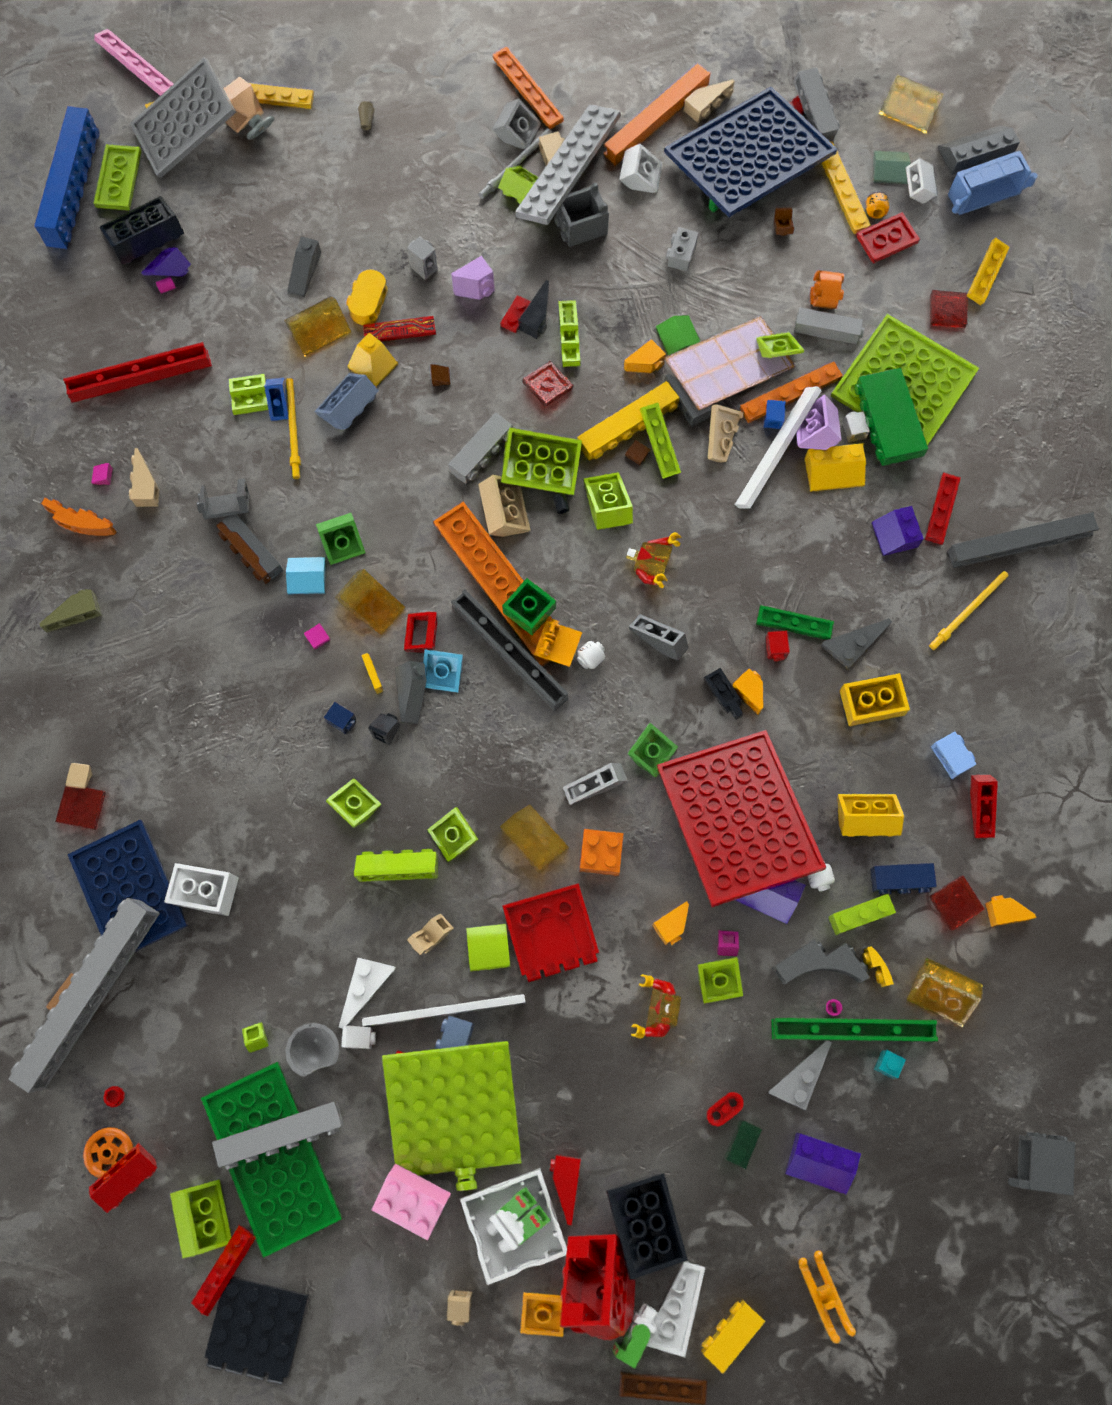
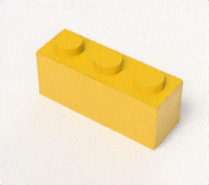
(732, 1335)

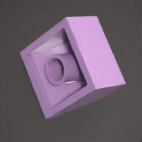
(473, 280)

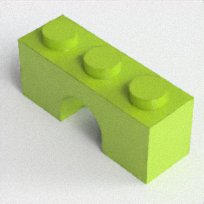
(862, 914)

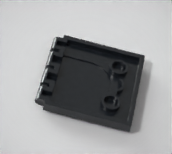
(256, 1330)

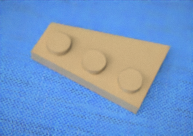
(722, 429)

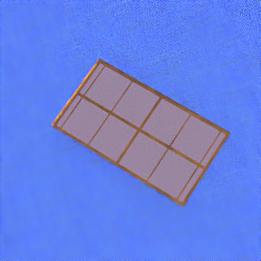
(726, 364)

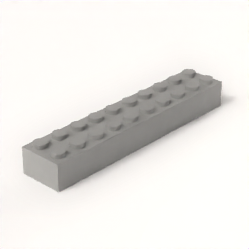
(83, 995)

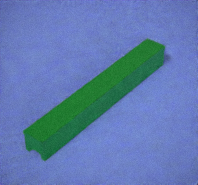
(854, 1029)

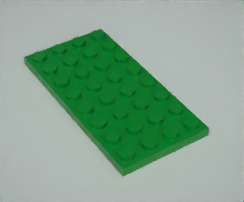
(281, 1192)

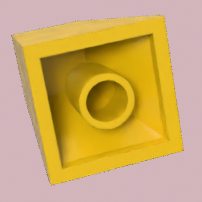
(372, 359)

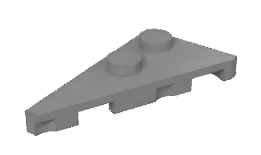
(800, 1082)

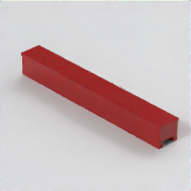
(137, 372)

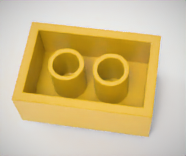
(874, 699)

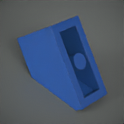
(276, 398)

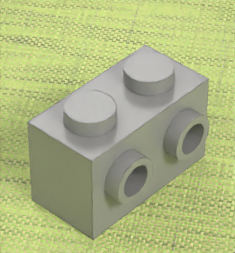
(682, 249)
(422, 257)

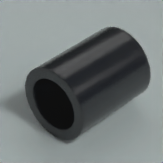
(561, 503)

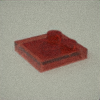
(948, 308)
(547, 383)
(80, 807)
(956, 902)

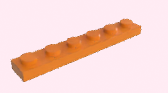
(528, 88)
(791, 391)

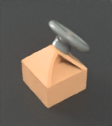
(247, 109)

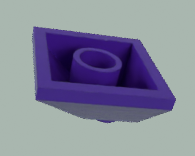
(168, 263)

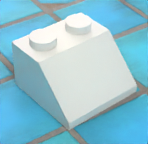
(640, 169)

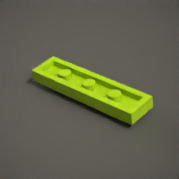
(660, 440)

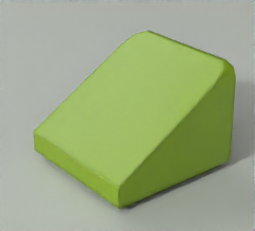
(255, 1037)

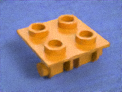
(558, 643)

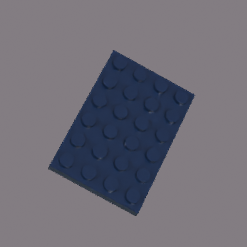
(124, 868)

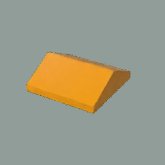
(541, 1314)

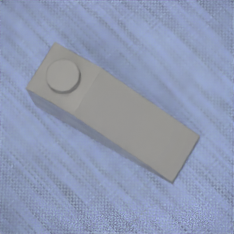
(595, 783)

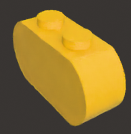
(367, 297)

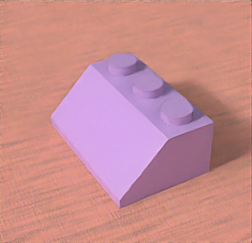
(820, 426)

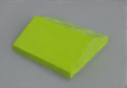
(778, 345)
(353, 803)
(452, 834)
(720, 980)

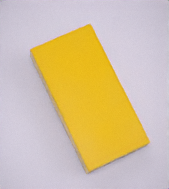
(372, 673)

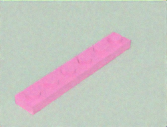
(133, 61)

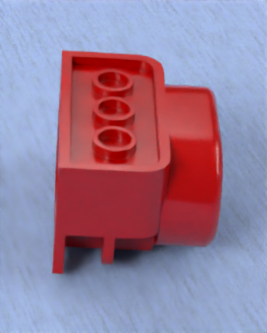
(596, 1288)

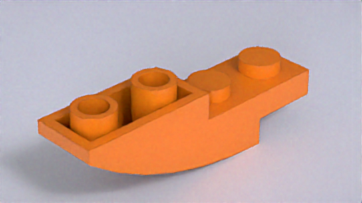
(81, 522)

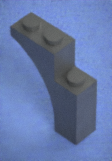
(812, 958)

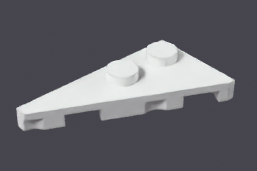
(366, 980)

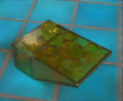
(369, 601)

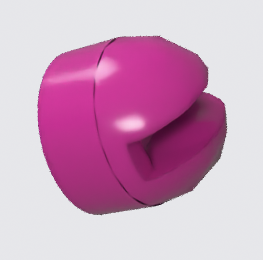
(829, 1008)

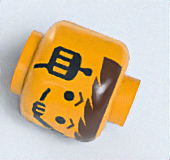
(877, 205)

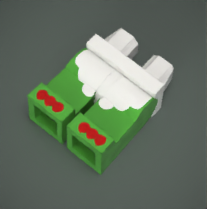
(511, 1225)
(637, 1336)

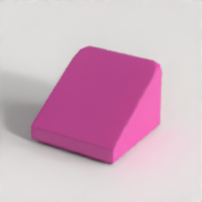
(102, 474)
(728, 943)

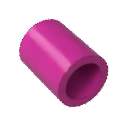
(165, 285)

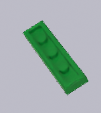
(795, 622)

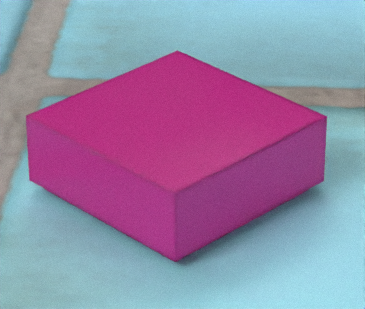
(317, 636)

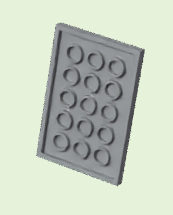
(182, 117)

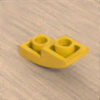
(874, 960)

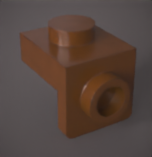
(783, 221)

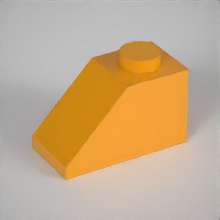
(645, 359)
(750, 690)
(1007, 911)
(672, 924)

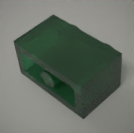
(742, 1144)

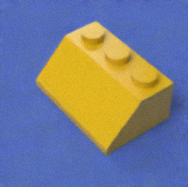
(836, 467)
(870, 815)

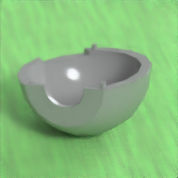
(311, 1048)

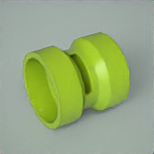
(465, 1173)

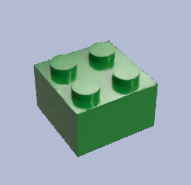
(529, 606)

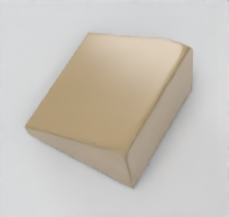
(79, 775)

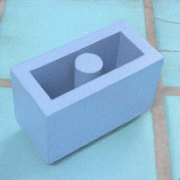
(953, 755)

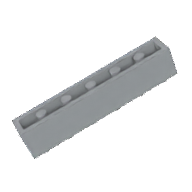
(277, 1134)

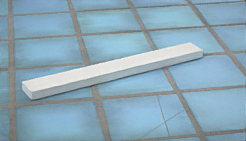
(778, 447)
(443, 1010)

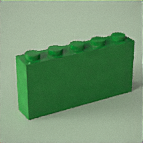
(891, 417)

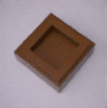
(637, 452)

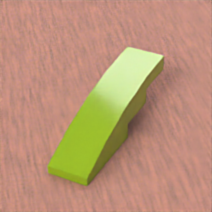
(569, 333)

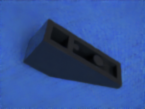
(535, 316)

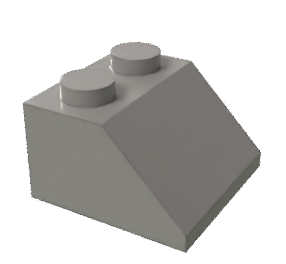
(516, 125)

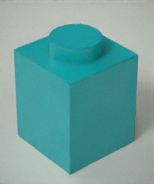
(889, 1064)

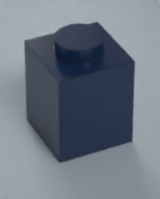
(340, 718)

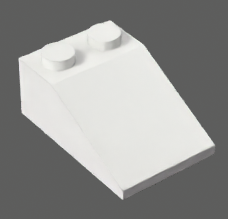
(201, 889)

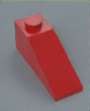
(984, 805)
(565, 1177)

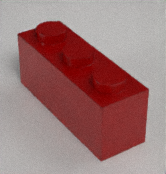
(123, 1178)

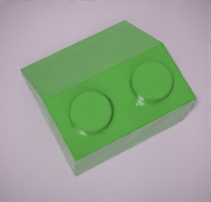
(340, 538)

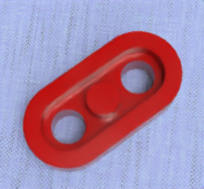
(725, 1110)

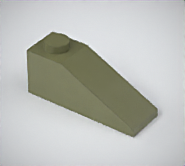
(74, 610)

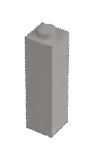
(828, 326)

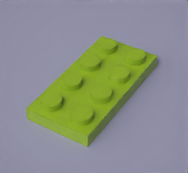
(117, 177)

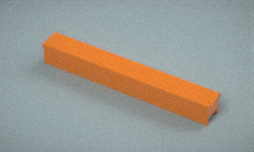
(656, 114)

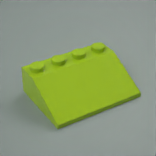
(541, 461)

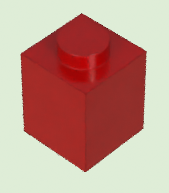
(777, 645)

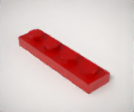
(223, 1270)

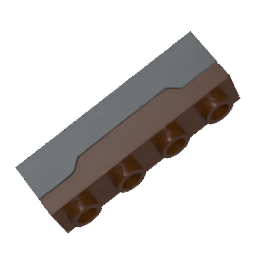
(249, 548)

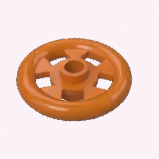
(91, 1147)

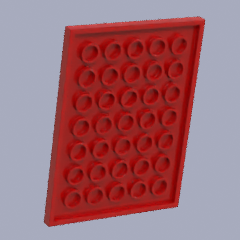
(740, 818)

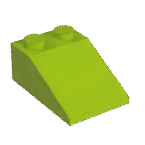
(608, 501)

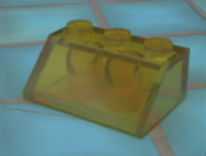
(911, 103)
(318, 325)
(534, 838)
(945, 992)

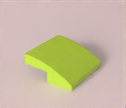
(248, 394)
(488, 947)

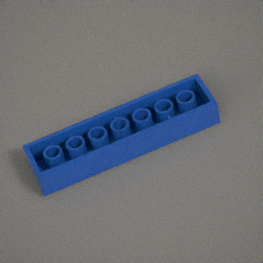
(67, 178)

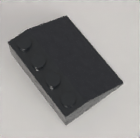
(142, 230)
(646, 1225)

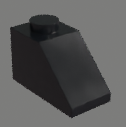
(384, 728)

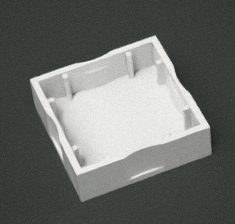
(538, 1249)

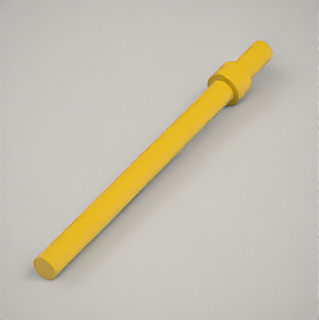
(295, 460)
(945, 634)

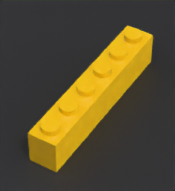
(625, 422)

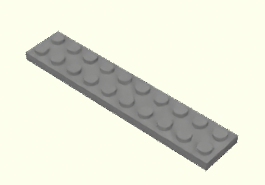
(567, 164)

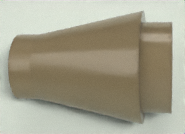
(366, 114)

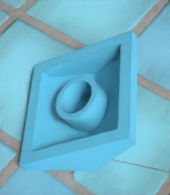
(306, 575)
(443, 670)

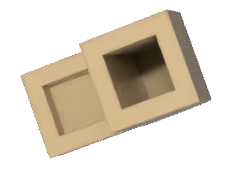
(430, 934)

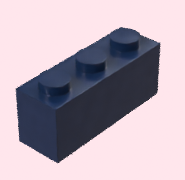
(903, 878)

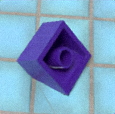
(898, 531)

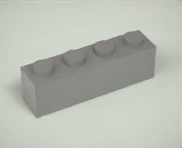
(816, 102)
(480, 449)

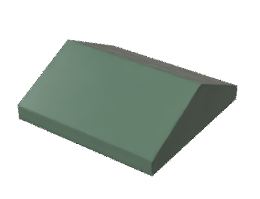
(890, 167)

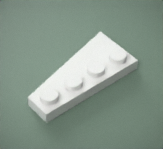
(678, 1311)

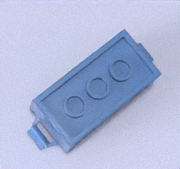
(990, 182)

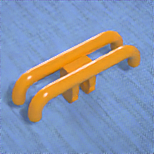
(826, 1297)

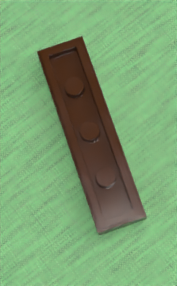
(663, 1388)

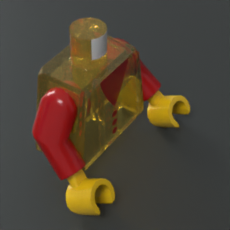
(653, 559)
(662, 1011)

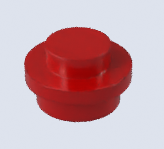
(114, 1096)

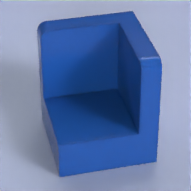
(774, 414)

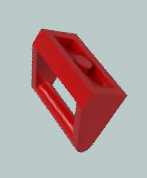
(432, 619)

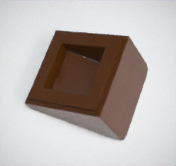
(440, 375)

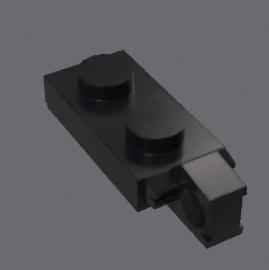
(724, 692)

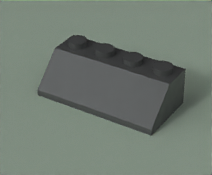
(979, 148)

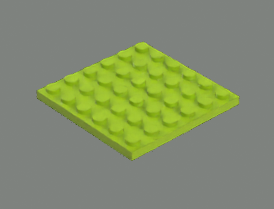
(930, 371)
(452, 1108)

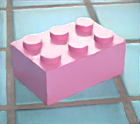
(411, 1201)

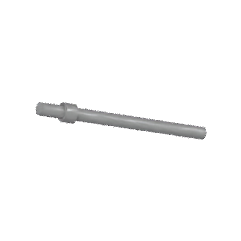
(493, 184)

